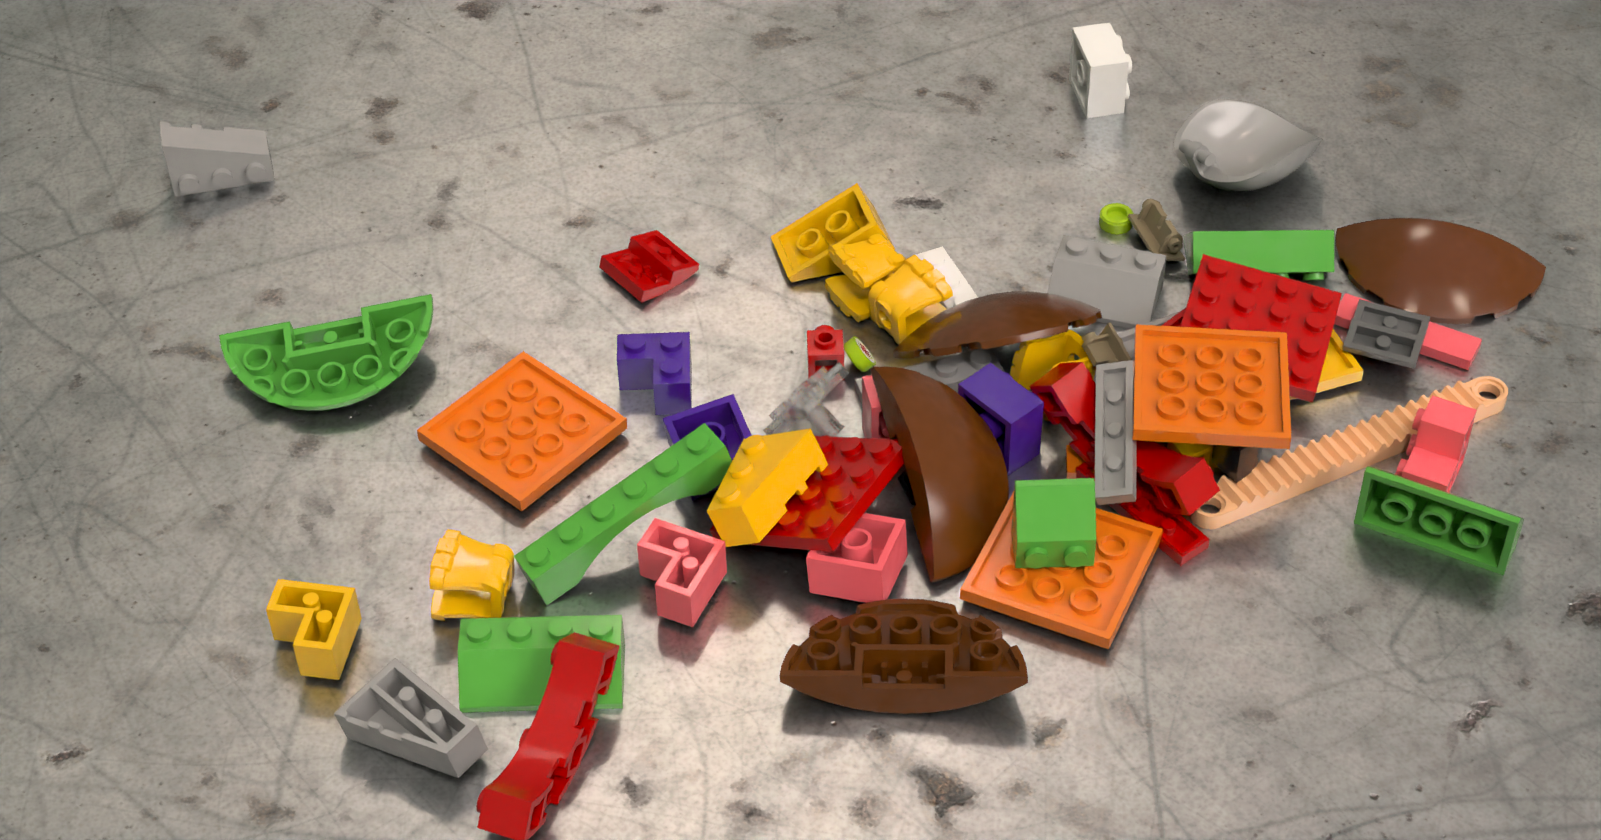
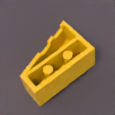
(761, 482)

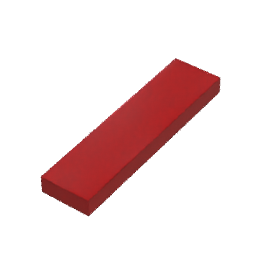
(1179, 537)

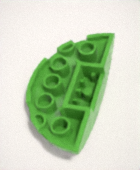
(333, 360)

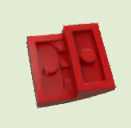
(649, 265)

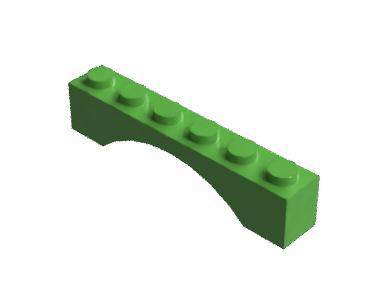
(564, 553)

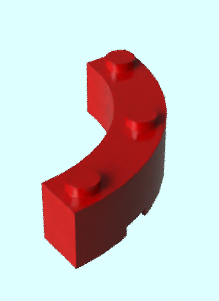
(1166, 477)
(554, 742)

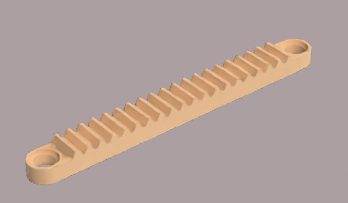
(1338, 455)

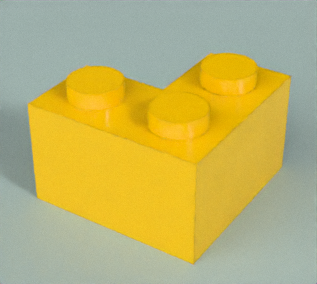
(318, 621)

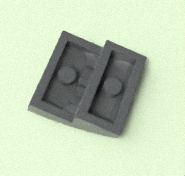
(1386, 333)

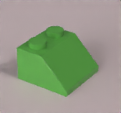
(1054, 523)

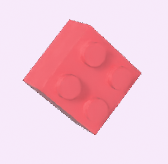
(863, 563)

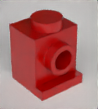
(824, 344)

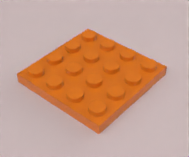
(1211, 387)
(522, 430)
(1067, 600)

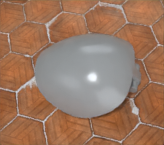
(1241, 145)

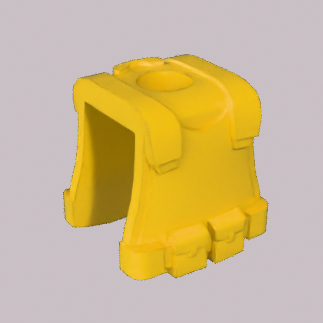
(863, 266)
(908, 298)
(1043, 354)
(469, 577)

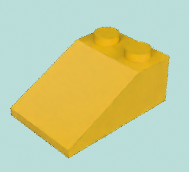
(842, 219)

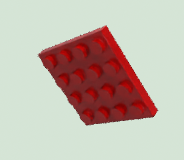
(1256, 300)
(837, 495)

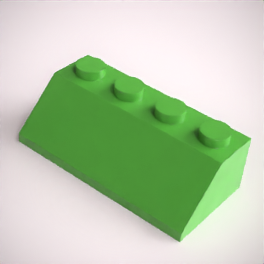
(1266, 250)
(1437, 520)
(508, 659)

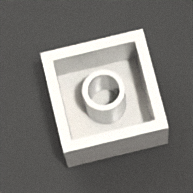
(1099, 70)

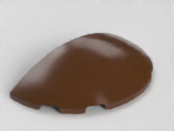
(1437, 268)
(996, 322)
(950, 466)
(904, 659)

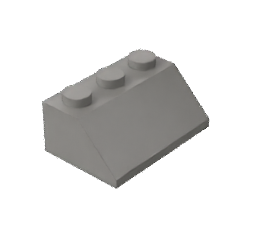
(1109, 277)

